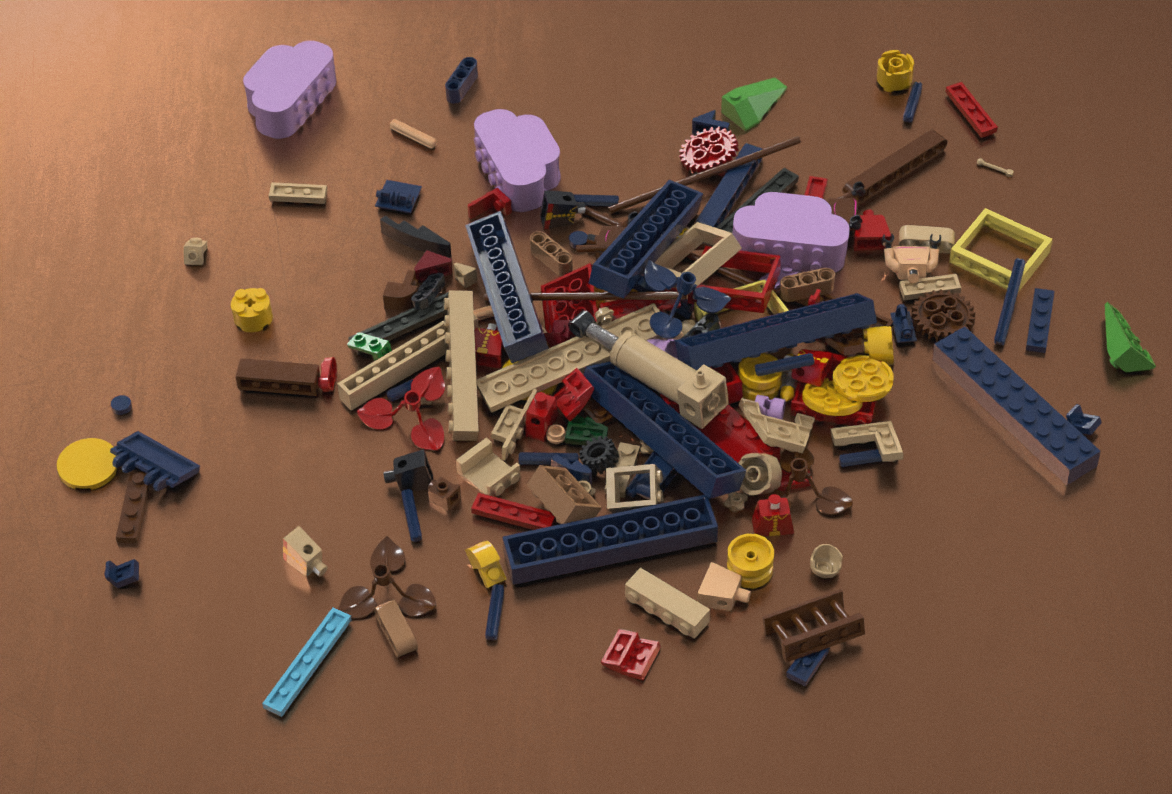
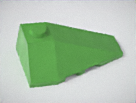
(750, 102)

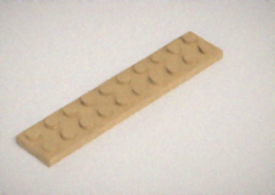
(557, 362)

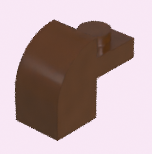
(398, 295)

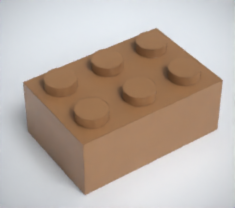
(562, 494)

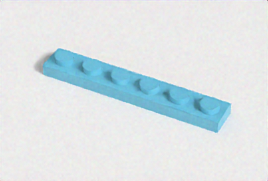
(306, 662)

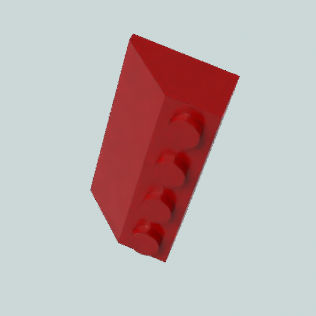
(736, 435)

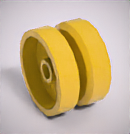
(756, 385)
(752, 559)

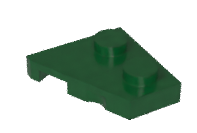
(584, 429)

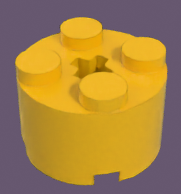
(895, 70)
(251, 309)
(879, 344)

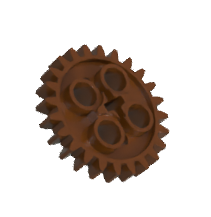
(942, 314)

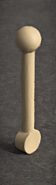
(1009, 172)

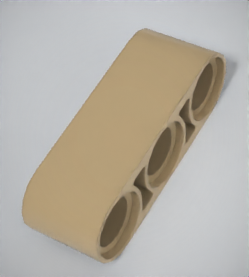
(920, 236)

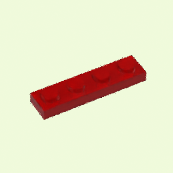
(971, 109)
(625, 307)
(512, 512)

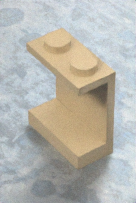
(486, 469)

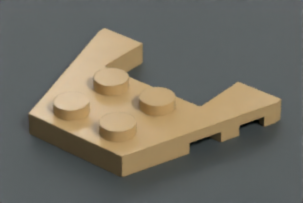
(777, 431)

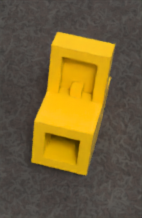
(486, 560)

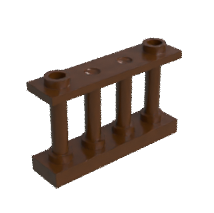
(819, 638)

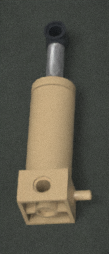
(698, 392)

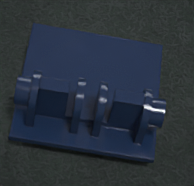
(397, 196)

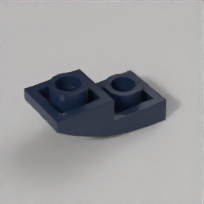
(577, 469)

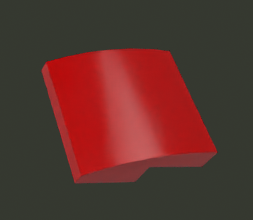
(574, 395)
(630, 654)

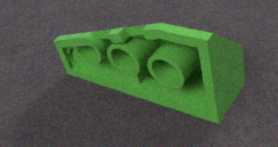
(1123, 344)

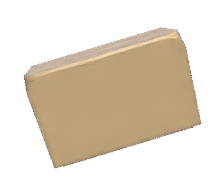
(465, 274)

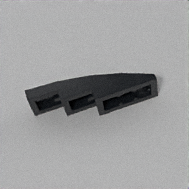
(418, 239)

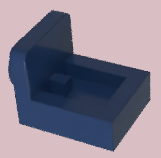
(1083, 422)
(123, 573)

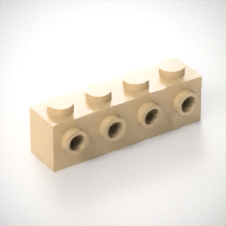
(667, 603)

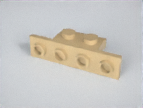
(510, 426)

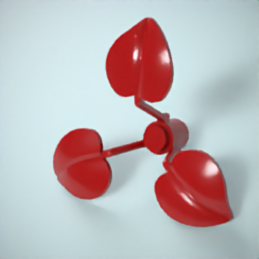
(428, 434)

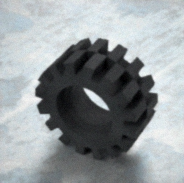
(597, 447)

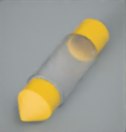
(788, 384)

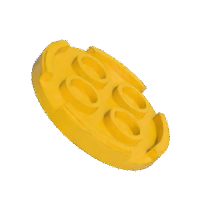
(863, 379)
(828, 400)
(86, 464)

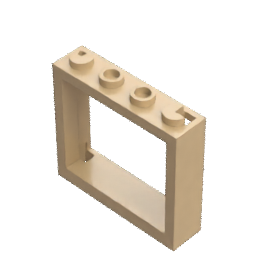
(723, 249)

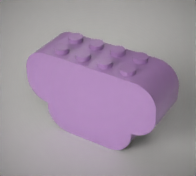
(289, 86)
(517, 156)
(795, 229)

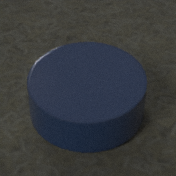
(577, 238)
(121, 405)

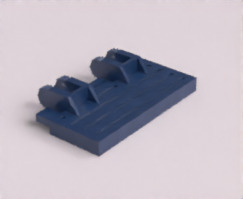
(160, 463)

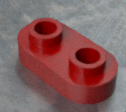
(328, 374)

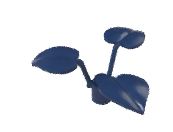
(661, 278)

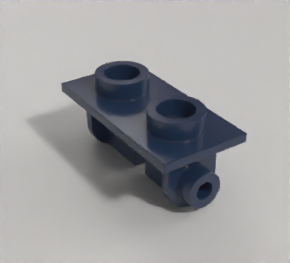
(903, 325)

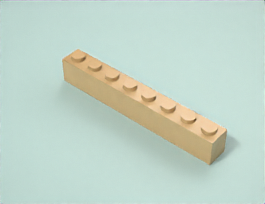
(394, 366)
(461, 366)

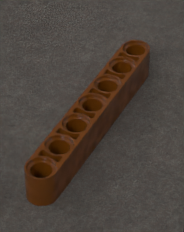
(898, 164)

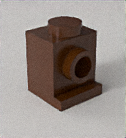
(444, 493)

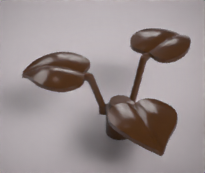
(830, 501)
(386, 559)

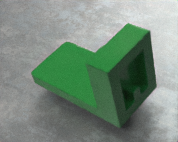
(369, 344)

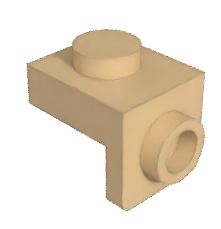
(194, 251)

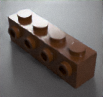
(277, 377)

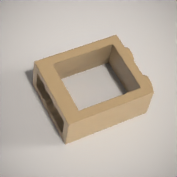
(613, 487)

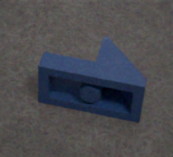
(707, 121)

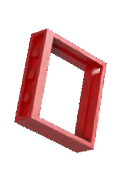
(750, 261)

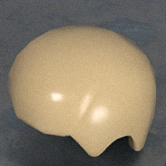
(826, 561)

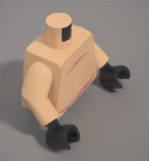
(911, 261)

